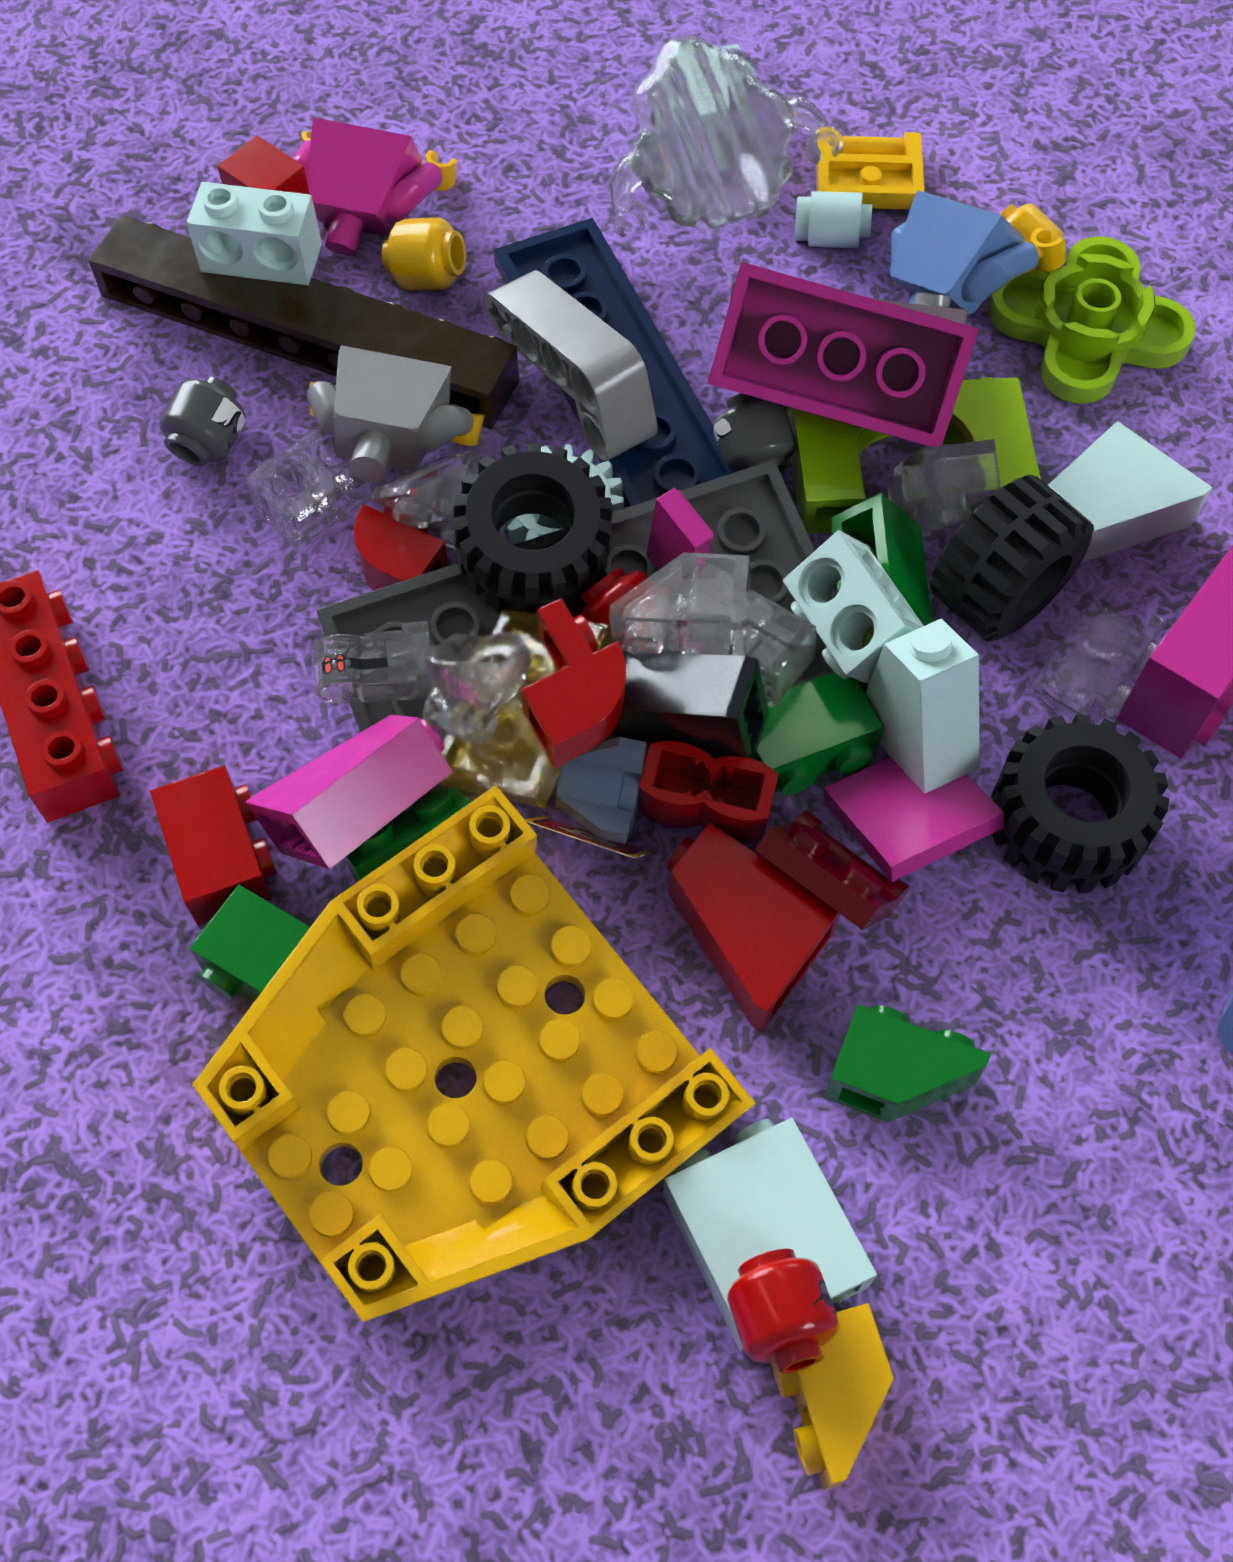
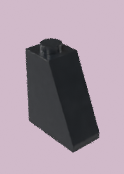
(695, 701)

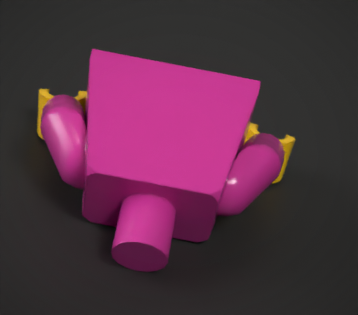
(366, 179)

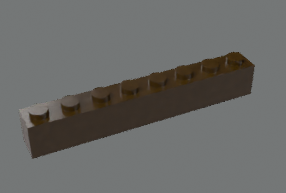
(296, 322)

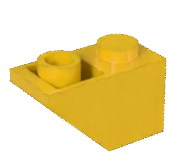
(839, 1396)

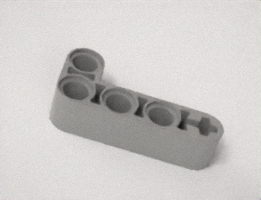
(581, 357)

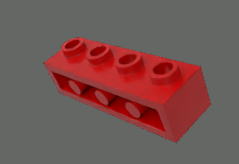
(47, 705)

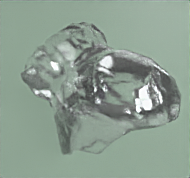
(472, 682)

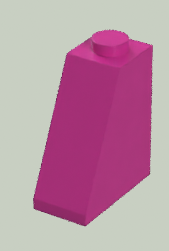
(351, 790)

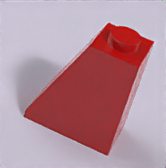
(748, 919)

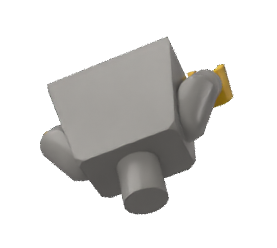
(389, 411)

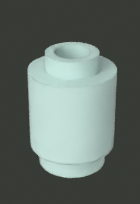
(832, 219)

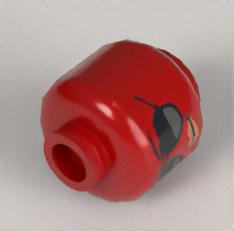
(782, 1310)

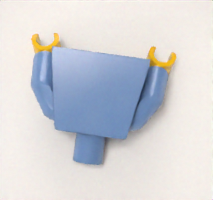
(964, 251)

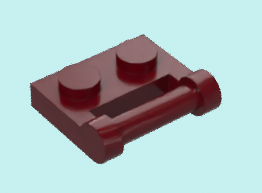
(832, 871)

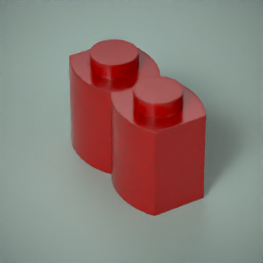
(691, 788)

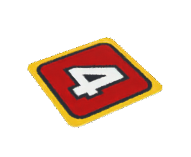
(587, 836)

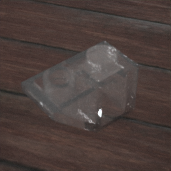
(428, 494)
(687, 608)

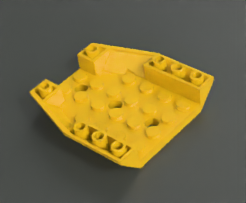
(439, 967)

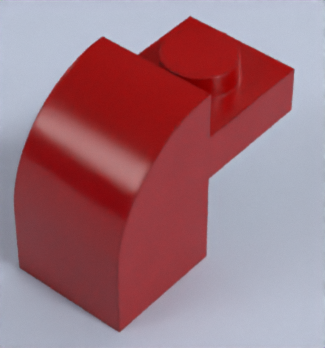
(393, 550)
(582, 699)

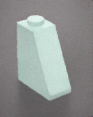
(1129, 491)
(928, 704)

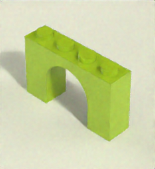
(828, 450)

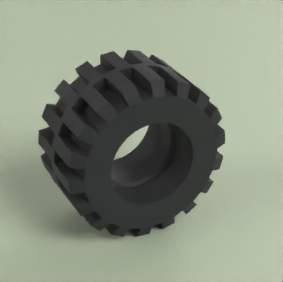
(532, 485)
(1011, 557)
(1105, 767)

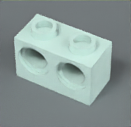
(254, 233)
(863, 600)

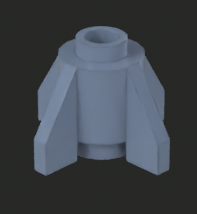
(603, 788)

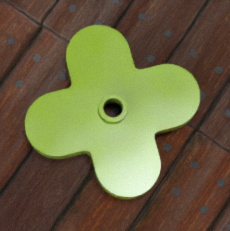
(1092, 319)

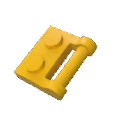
(879, 167)

